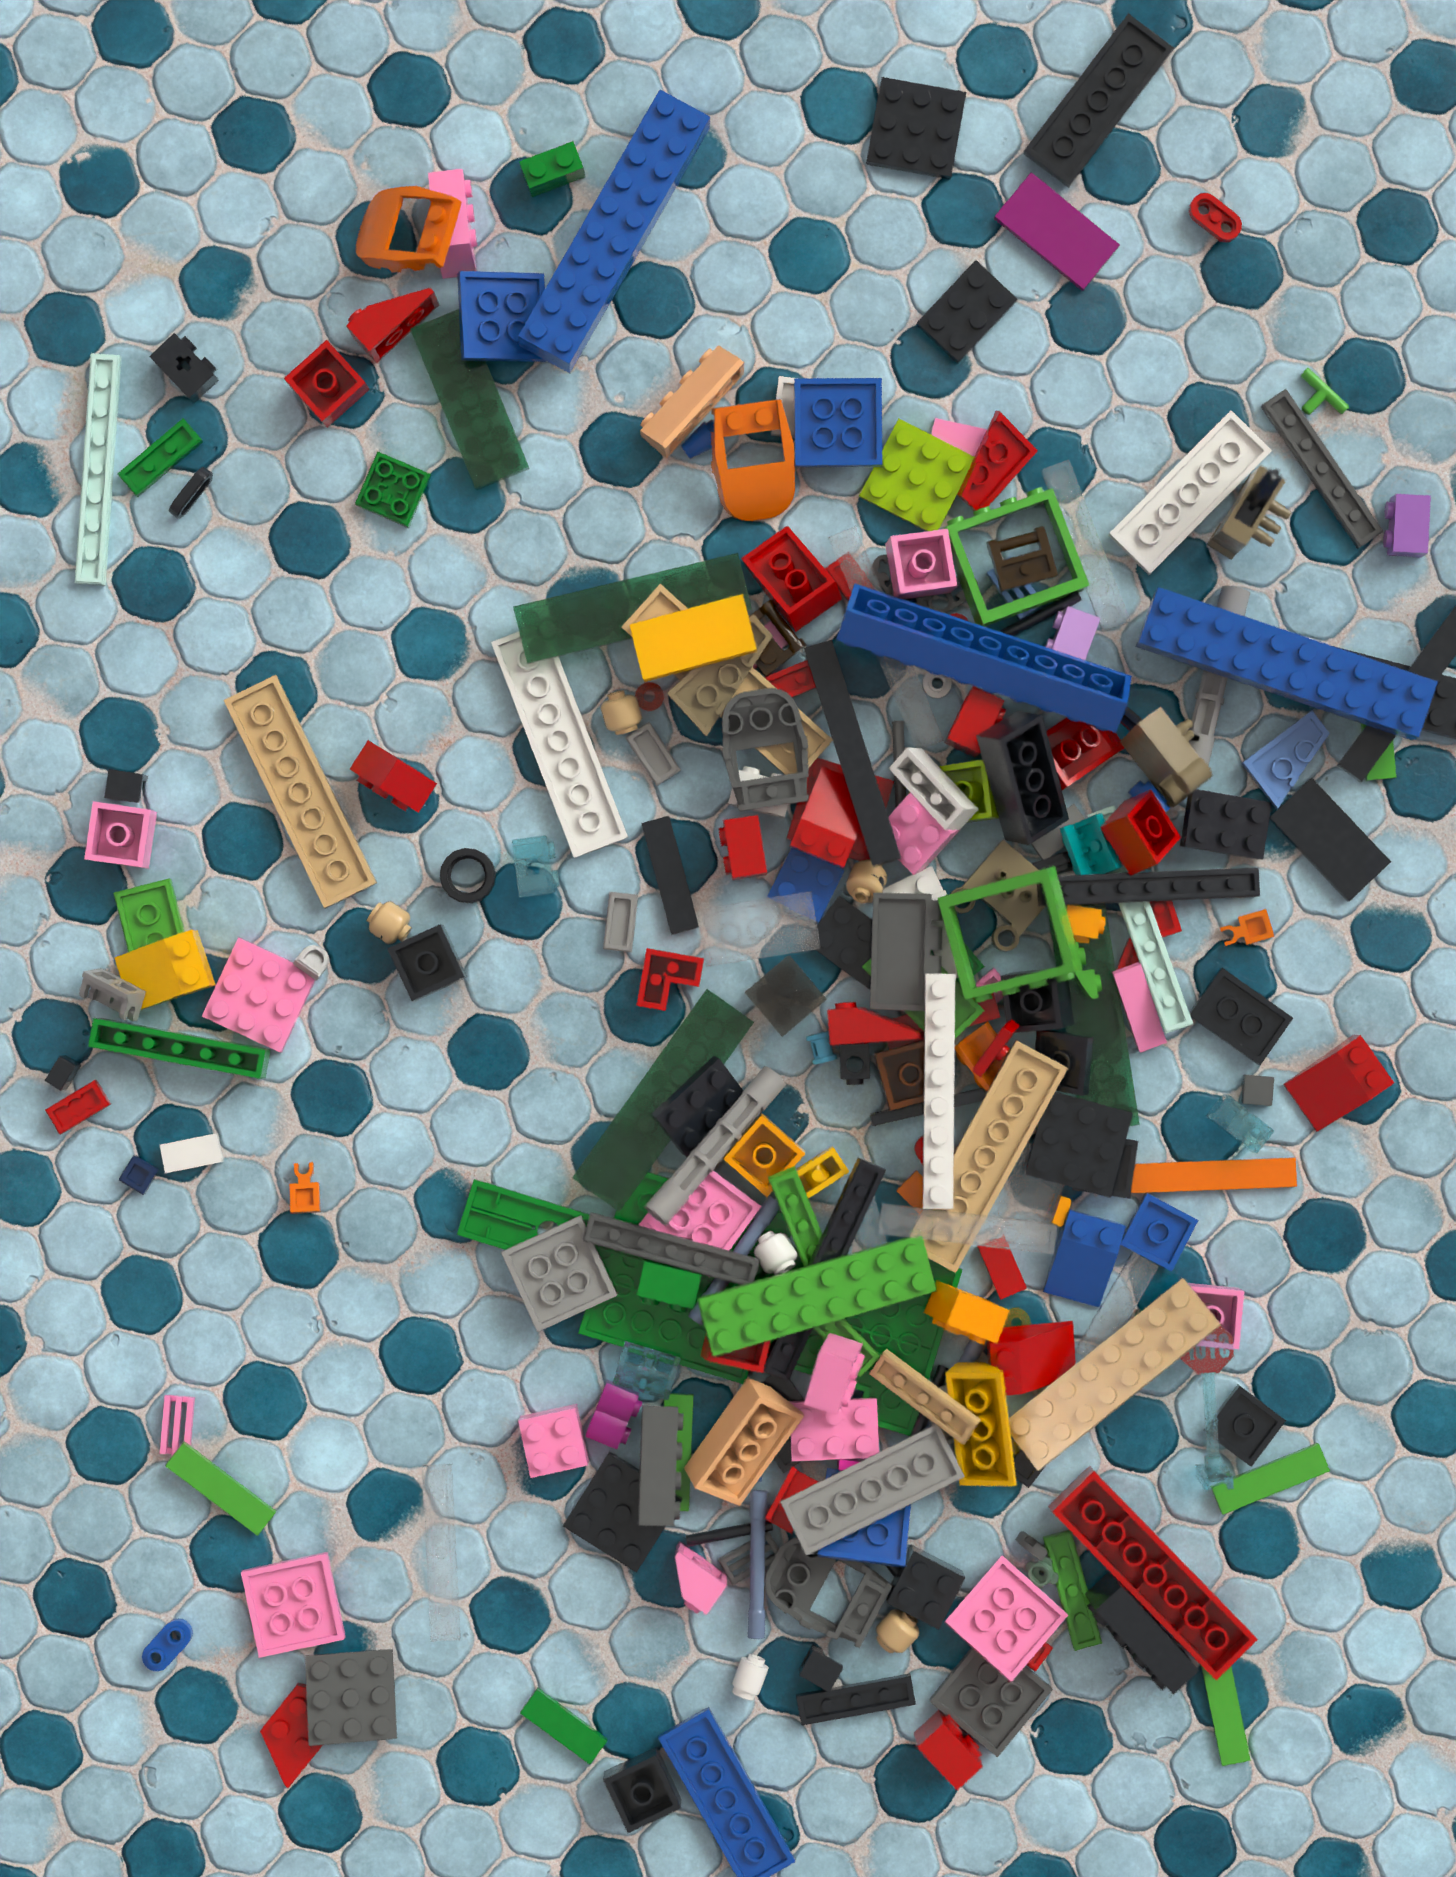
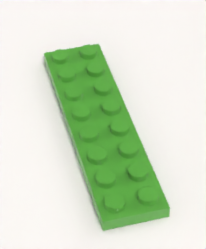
(816, 1295)

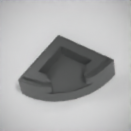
(1032, 1545)

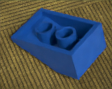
(1084, 1257)

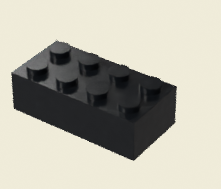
(1023, 777)
(1140, 1634)

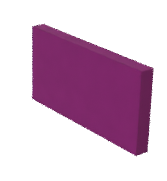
(1056, 231)

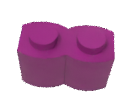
(613, 1414)

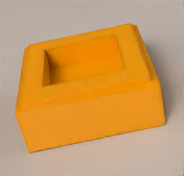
(1061, 1210)

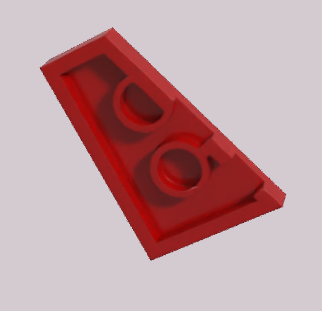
(996, 463)

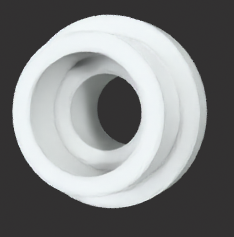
(933, 692)

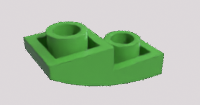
(1086, 979)

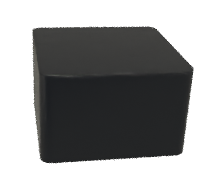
(63, 1072)

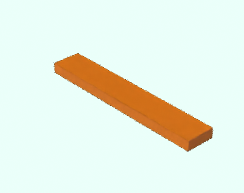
(1214, 1175)

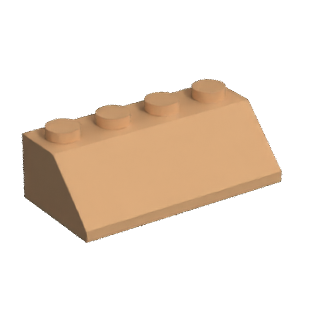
(692, 401)
(743, 1442)

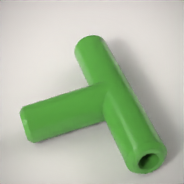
(1323, 392)

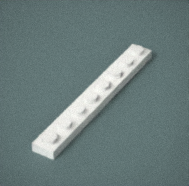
(938, 1091)

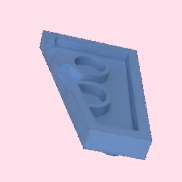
(1284, 758)

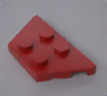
(288, 1736)

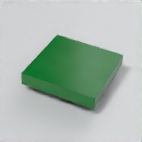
(393, 489)

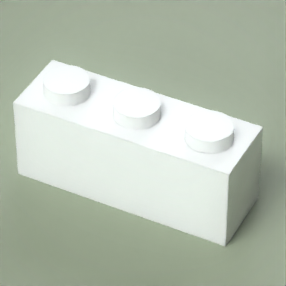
(933, 788)

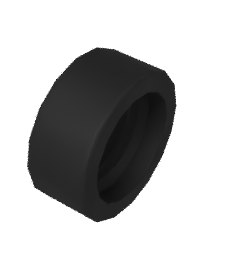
(455, 857)

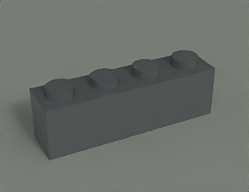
(658, 1466)

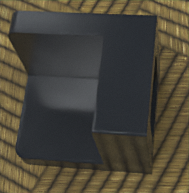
(124, 786)
(820, 1668)

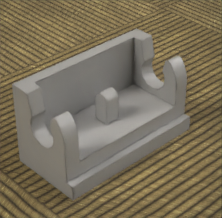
(113, 992)

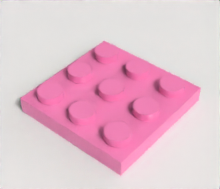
(259, 995)
(712, 1215)
(293, 1604)
(1006, 1618)

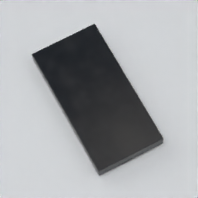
(1329, 839)

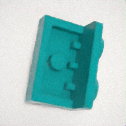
(1089, 847)

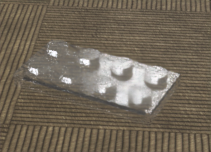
(758, 928)

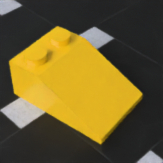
(167, 968)

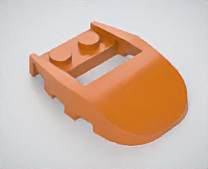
(380, 224)
(759, 489)

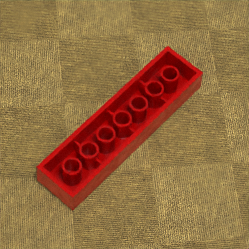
(1152, 1573)

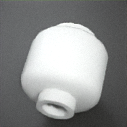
(775, 1253)

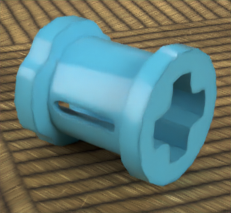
(821, 1048)

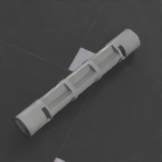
(1212, 685)
(715, 1145)

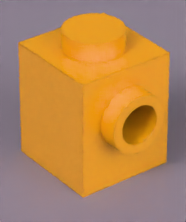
(1085, 923)

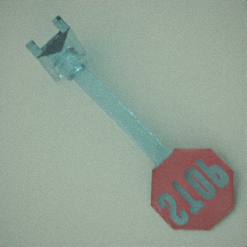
(1208, 1359)

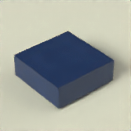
(139, 1174)

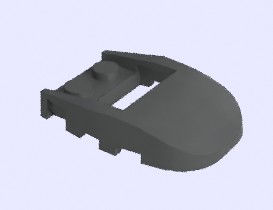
(763, 720)
(797, 1579)

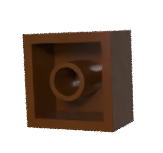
(902, 1074)

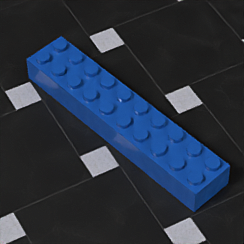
(614, 231)
(985, 658)
(1286, 664)

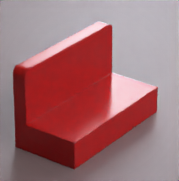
(793, 1484)

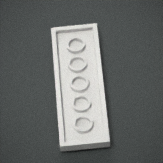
(1190, 492)

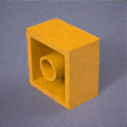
(762, 1153)
(966, 1313)

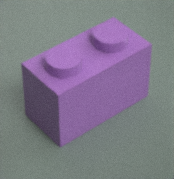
(1407, 525)

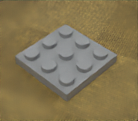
(558, 1273)

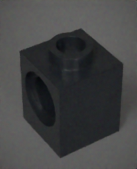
(845, 1053)

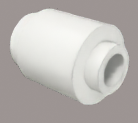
(749, 1677)

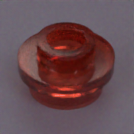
(658, 700)

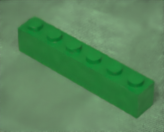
(179, 1048)

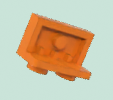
(972, 1048)

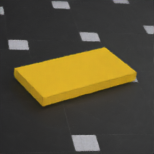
(693, 638)

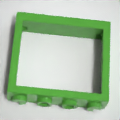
(1009, 506)
(1060, 922)

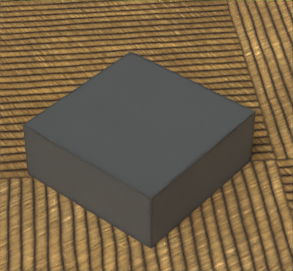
(1257, 1090)

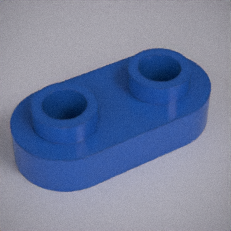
(167, 1645)

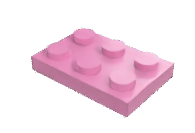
(835, 1437)

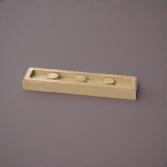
(925, 1396)

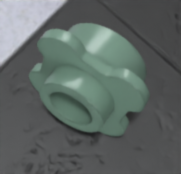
(1034, 1575)

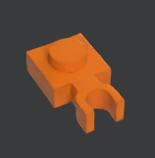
(1252, 927)
(304, 1194)

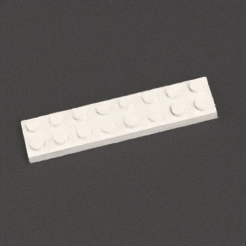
(561, 748)

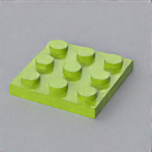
(917, 477)

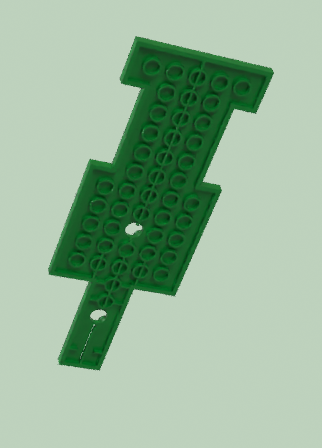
(896, 1327)

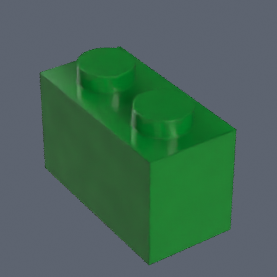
(552, 169)
(668, 1285)

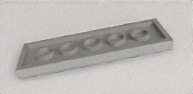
(872, 1489)

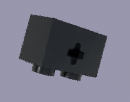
(170, 358)

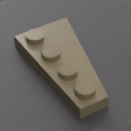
(710, 688)

